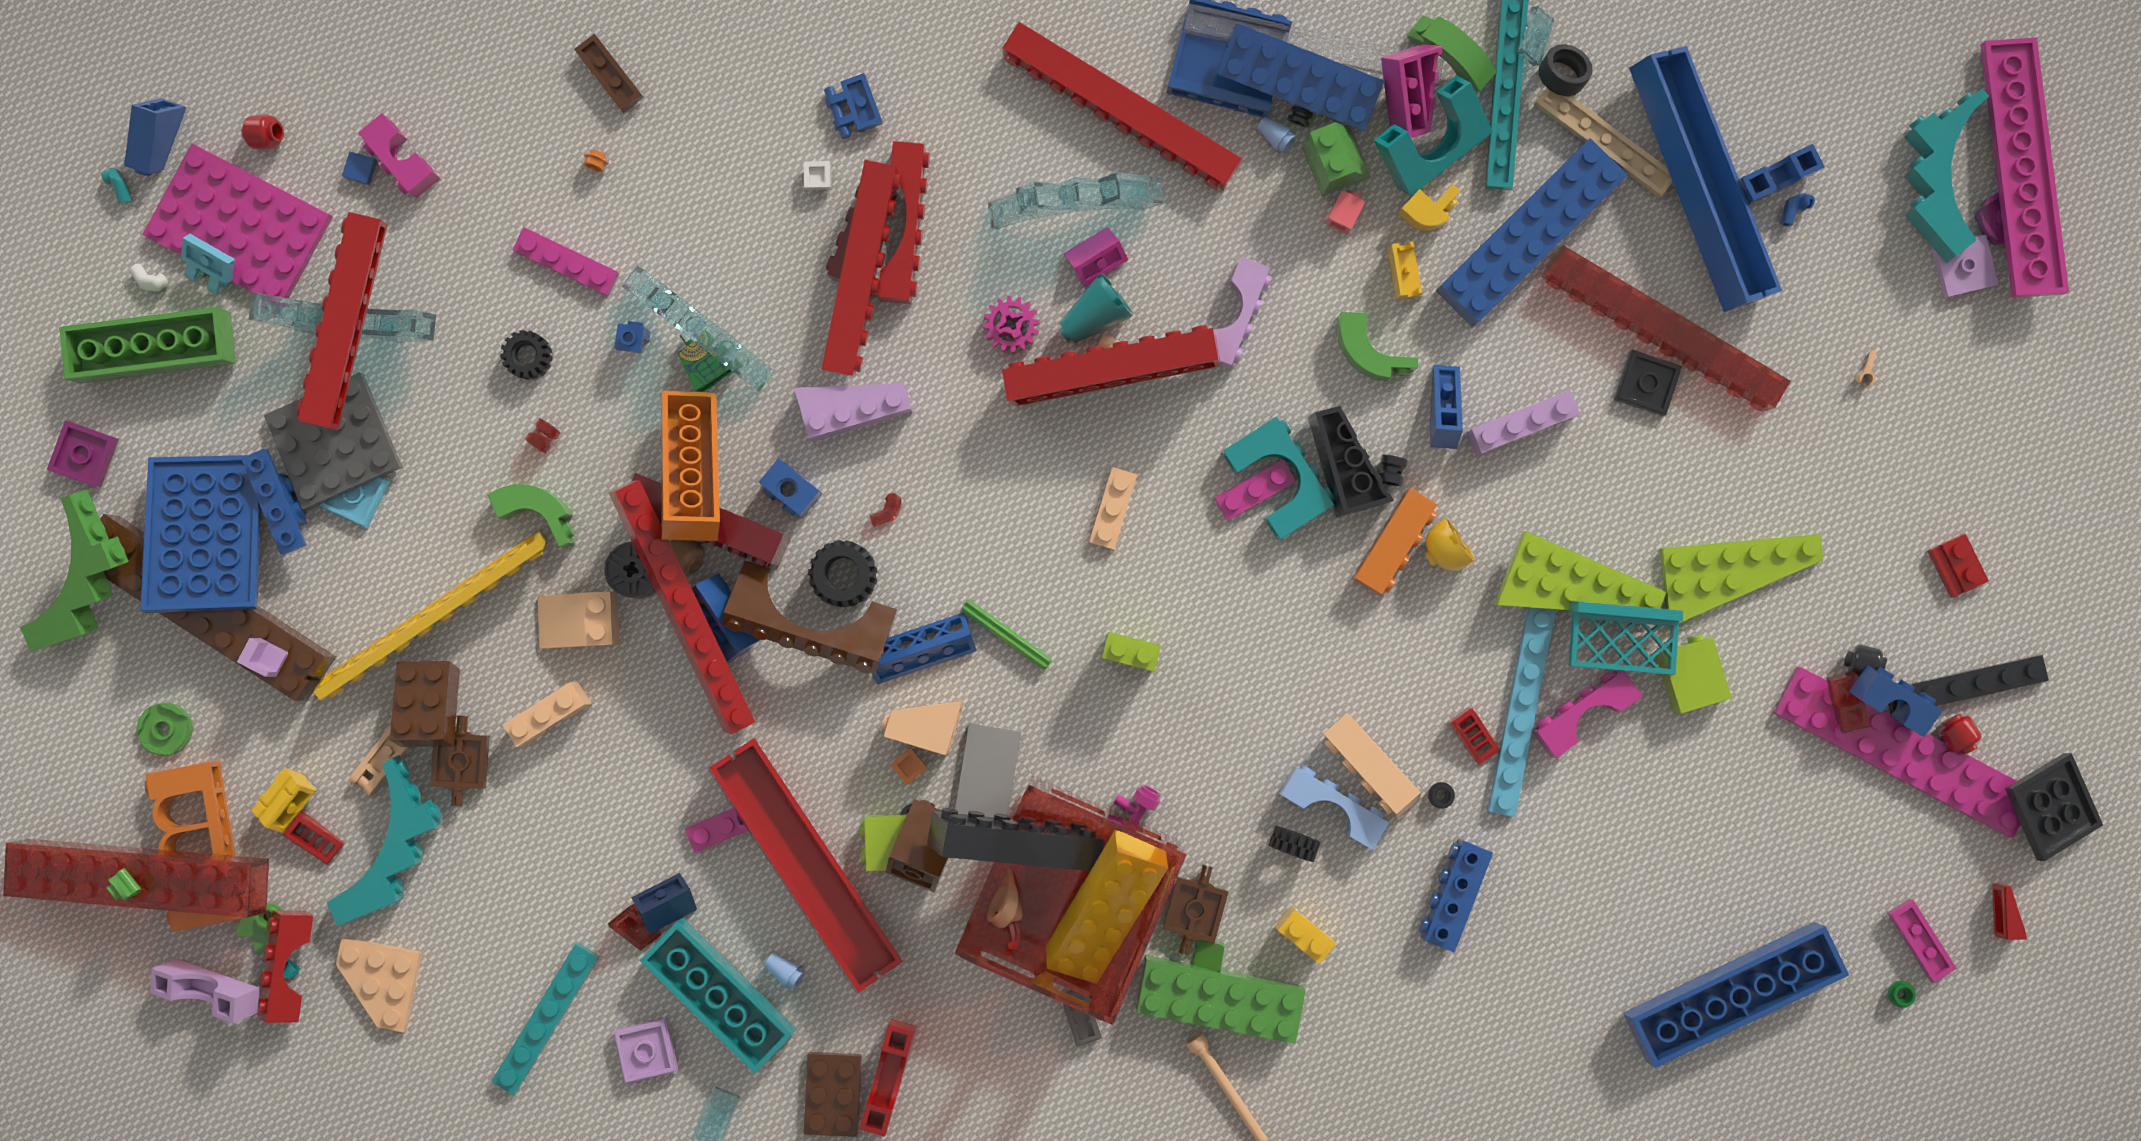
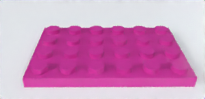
(241, 216)

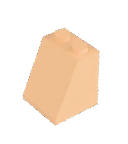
(925, 726)

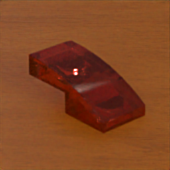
(1848, 709)

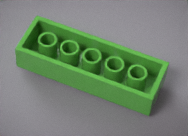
(147, 345)
(1220, 999)

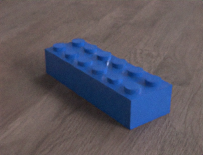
(1300, 76)

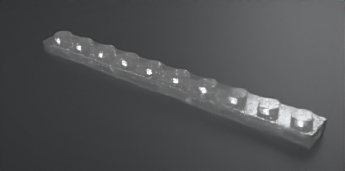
(1348, 51)

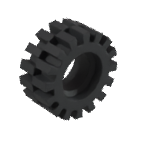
(512, 347)
(1294, 843)

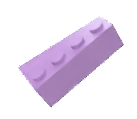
(850, 407)

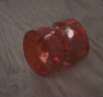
(540, 441)

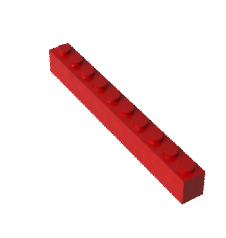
(1120, 106)
(681, 607)

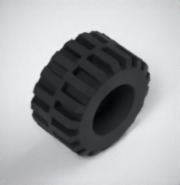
(820, 568)

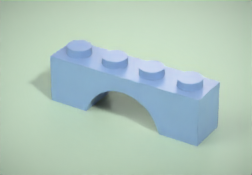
(1362, 824)

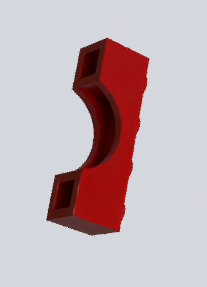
(286, 933)
(888, 1077)

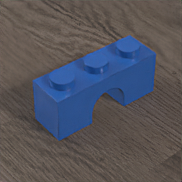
(1781, 174)
(1912, 711)

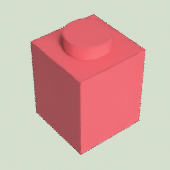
(1345, 211)

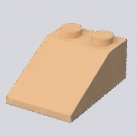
(578, 620)

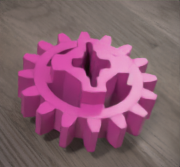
(1021, 319)

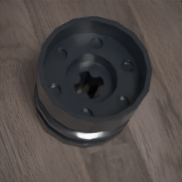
(624, 581)

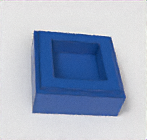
(359, 168)

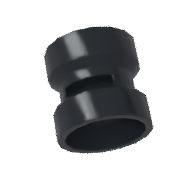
(1391, 469)

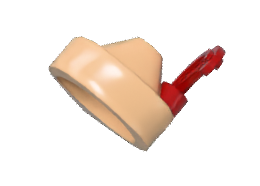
(1006, 909)

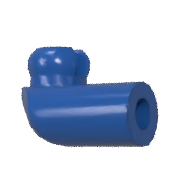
(1795, 205)

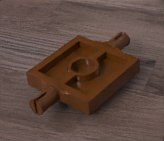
(461, 765)
(1195, 909)

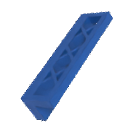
(925, 653)

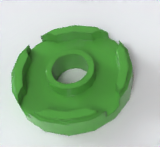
(179, 733)

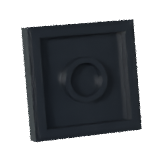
(1648, 383)

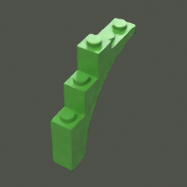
(85, 583)

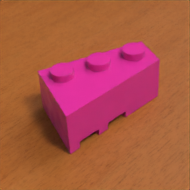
(1410, 87)

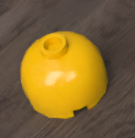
(1447, 547)

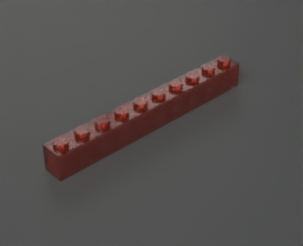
(1665, 329)

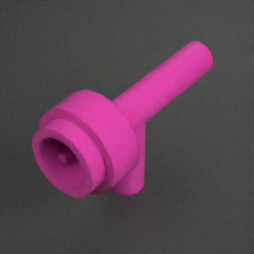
(1145, 797)

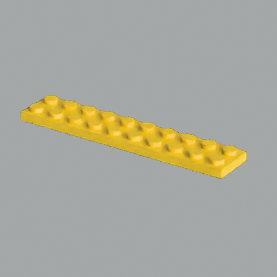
(440, 609)

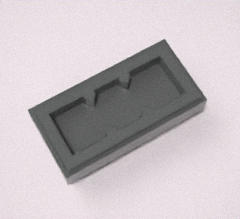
(1082, 1025)

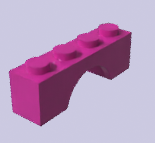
(1559, 732)

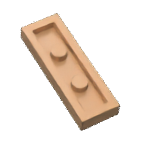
(1113, 508)

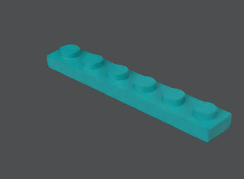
(545, 1018)

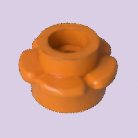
(595, 160)

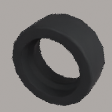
(1572, 57)

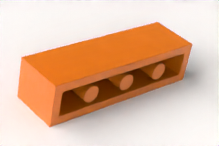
(1394, 542)

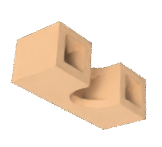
(546, 713)

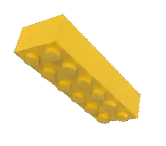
(1106, 907)

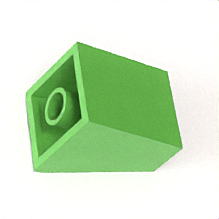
(1335, 158)

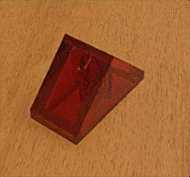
(632, 928)

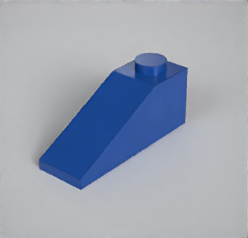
(1446, 407)

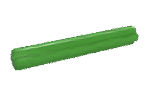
(1006, 634)

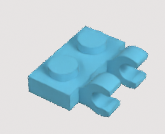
(204, 260)

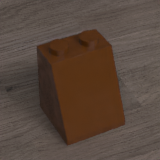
(911, 855)

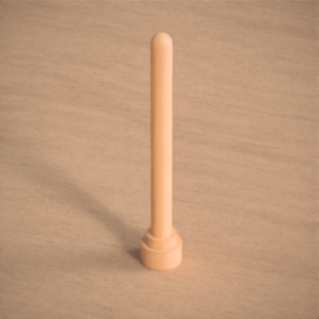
(1198, 1045)

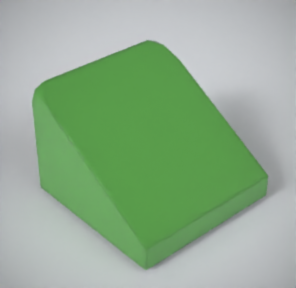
(1209, 955)

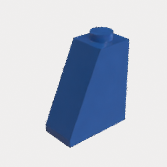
(152, 134)

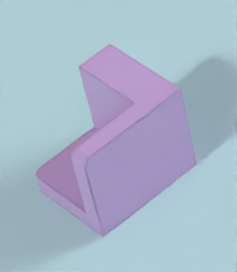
(262, 657)

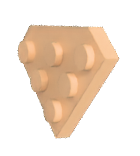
(381, 979)

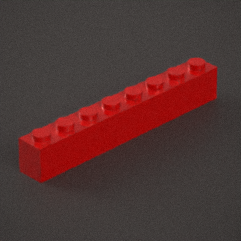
(860, 268)
(342, 321)

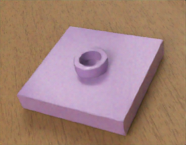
(1967, 271)
(645, 1050)

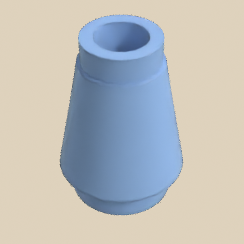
(1277, 134)
(785, 971)

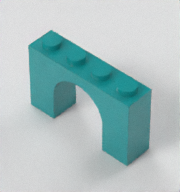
(1465, 129)
(1274, 441)

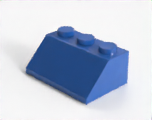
(713, 597)

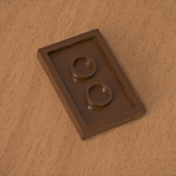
(832, 1094)

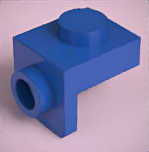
(631, 337)

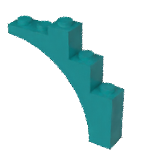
(1936, 209)
(400, 851)

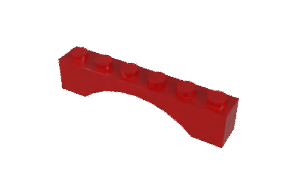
(897, 275)

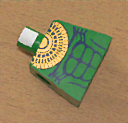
(700, 366)

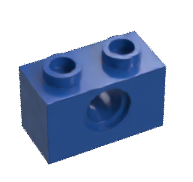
(778, 477)

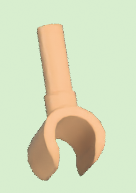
(1867, 370)

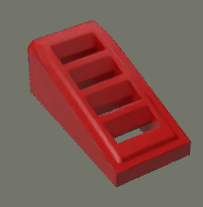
(1462, 717)
(308, 846)
(2007, 918)

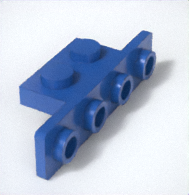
(276, 501)

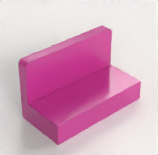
(1096, 256)

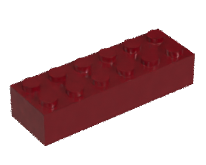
(735, 531)

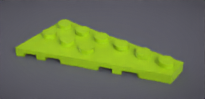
(1716, 573)
(1554, 576)

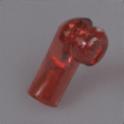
(890, 511)

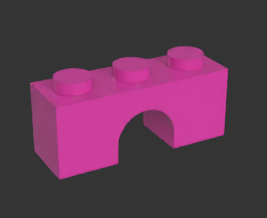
(383, 139)

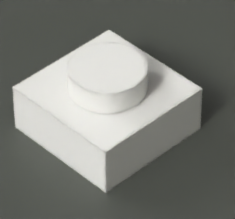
(817, 175)

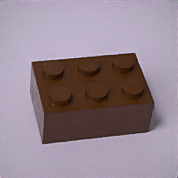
(425, 704)

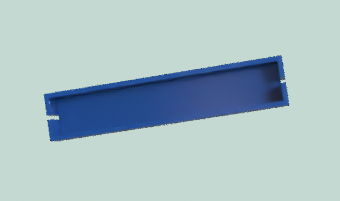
(1705, 178)

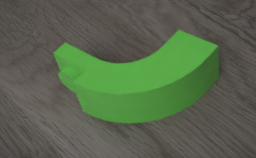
(1458, 49)
(1361, 354)
(519, 498)

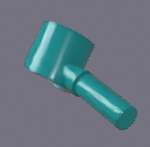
(290, 969)

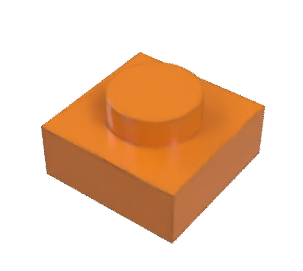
(908, 765)

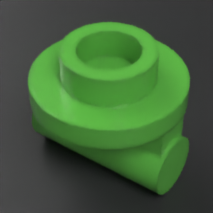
(123, 886)

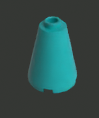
(1094, 311)

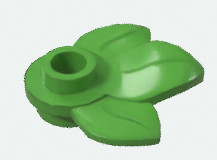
(257, 928)

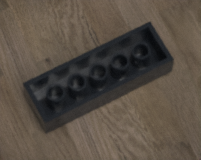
(1014, 840)

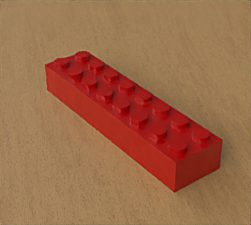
(1112, 366)

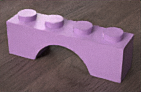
(1247, 283)
(1522, 423)
(182, 980)

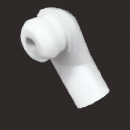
(148, 282)

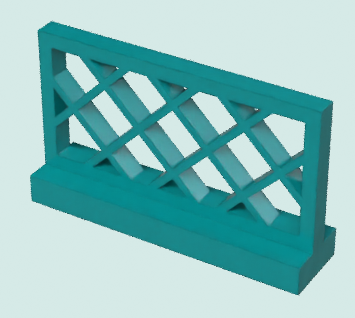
(1631, 615)

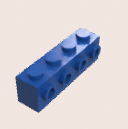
(1455, 895)

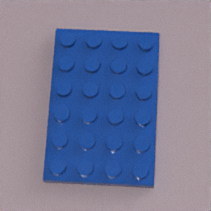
(200, 536)

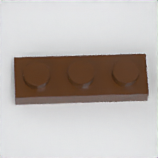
(608, 73)

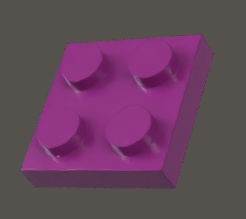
(82, 454)

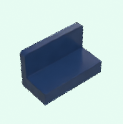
(664, 903)

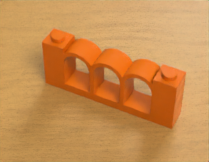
(168, 785)

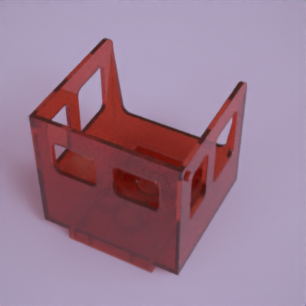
(1048, 893)

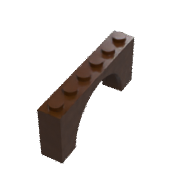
(755, 614)

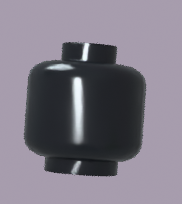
(1863, 656)

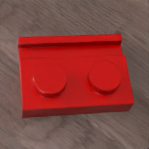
(1958, 565)

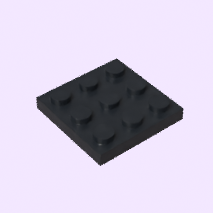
(2054, 807)

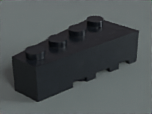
(1346, 464)

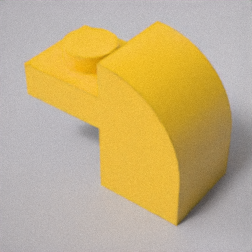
(1426, 215)

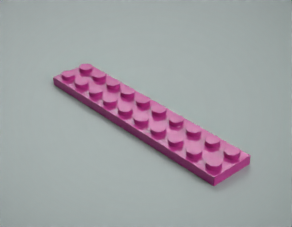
(2024, 168)
(1904, 754)

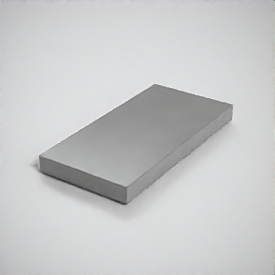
(987, 770)

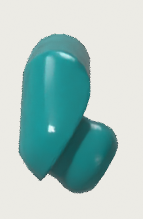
(119, 184)

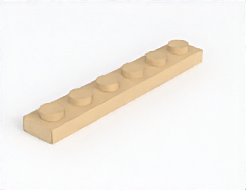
(1623, 151)

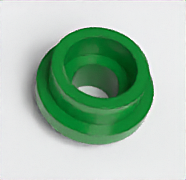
(1908, 997)

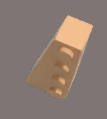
(1372, 765)

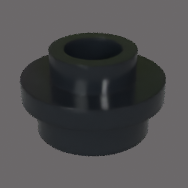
(1449, 795)

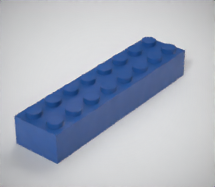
(1531, 233)
(1735, 994)

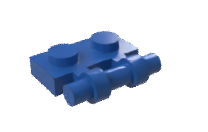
(861, 104)

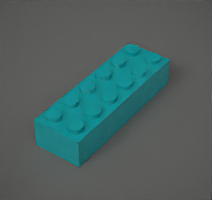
(718, 995)

